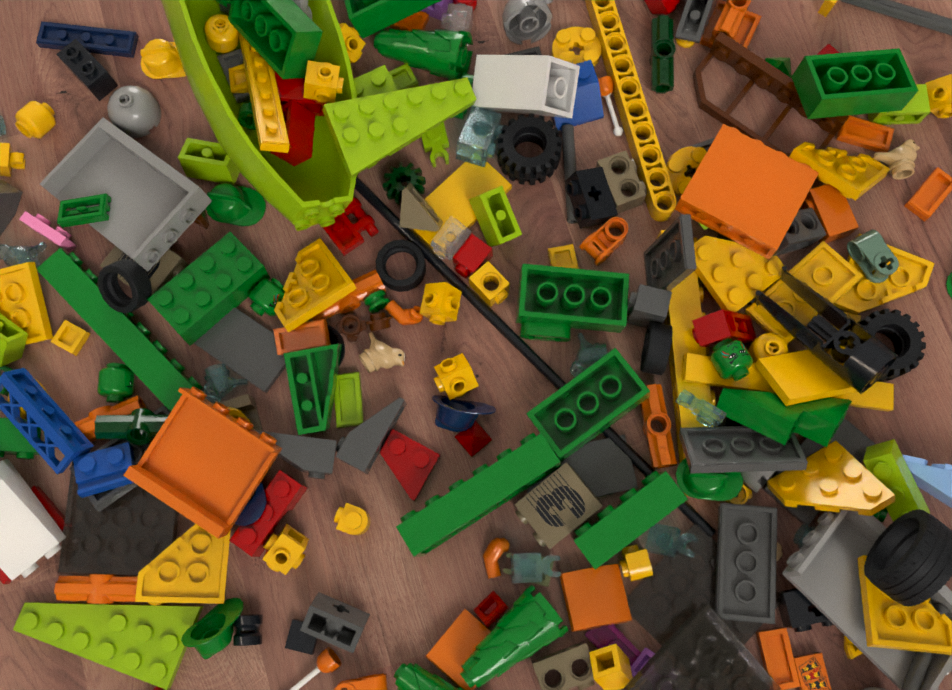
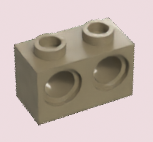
(626, 181)
(562, 662)

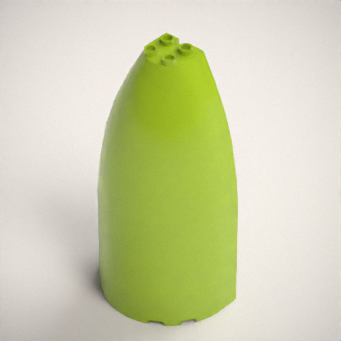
(302, 193)

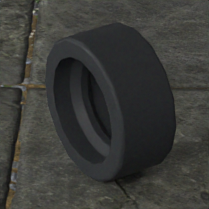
(401, 246)
(112, 292)
(656, 348)

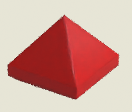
(473, 439)
(491, 609)

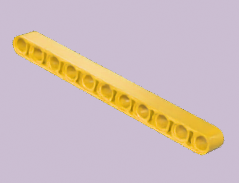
(633, 103)

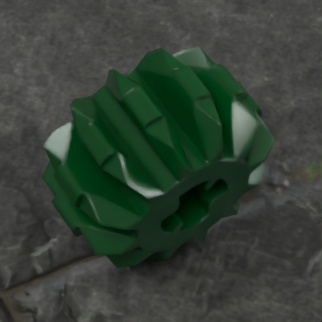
(402, 174)

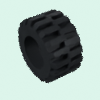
(529, 130)
(903, 336)

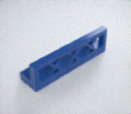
(42, 413)

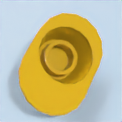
(161, 60)

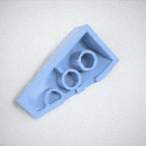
(932, 479)

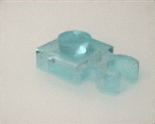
(706, 413)
(667, 539)
(529, 567)

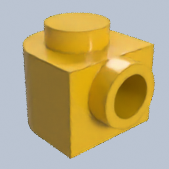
(352, 519)
(635, 563)

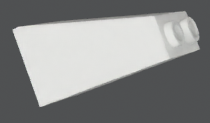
(526, 84)
(25, 526)

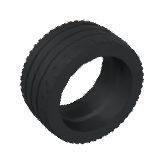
(911, 558)

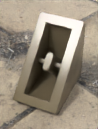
(417, 212)

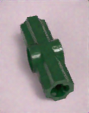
(662, 66)
(136, 428)

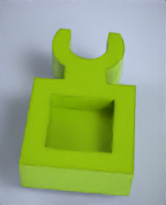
(436, 141)

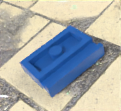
(103, 469)

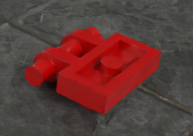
(347, 235)

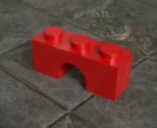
(281, 496)

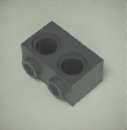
(802, 232)

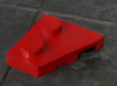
(409, 462)

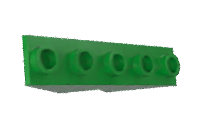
(770, 417)

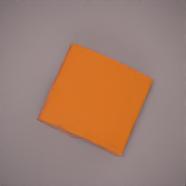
(595, 597)
(457, 646)

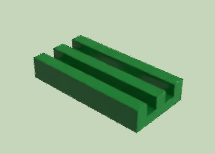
(82, 214)

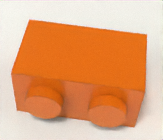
(832, 212)

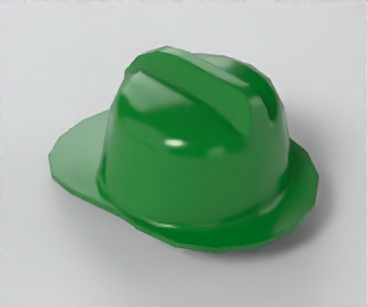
(235, 205)
(708, 485)
(214, 629)

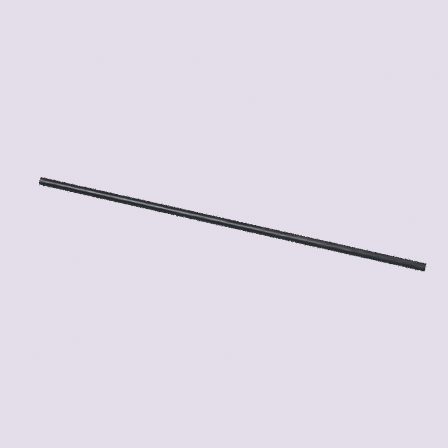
(513, 338)

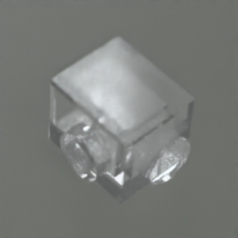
(458, 18)
(450, 238)

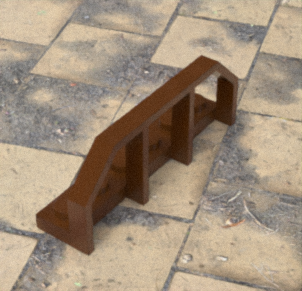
(765, 77)

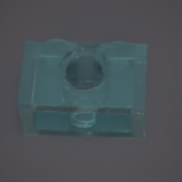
(479, 136)

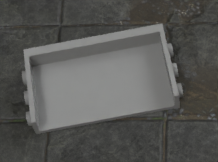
(148, 196)
(829, 578)

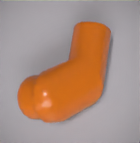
(404, 316)
(492, 554)

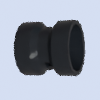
(245, 623)

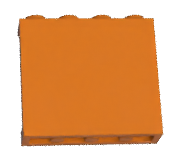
(747, 191)
(205, 462)

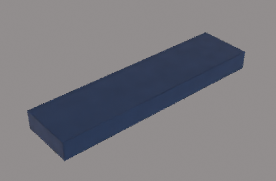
(93, 39)

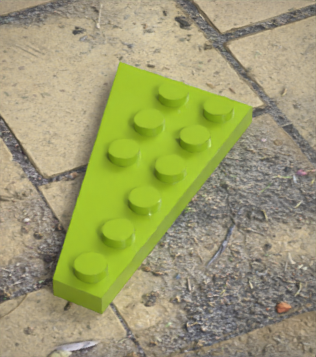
(387, 122)
(124, 637)

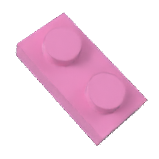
(41, 225)

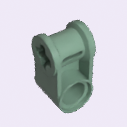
(872, 254)

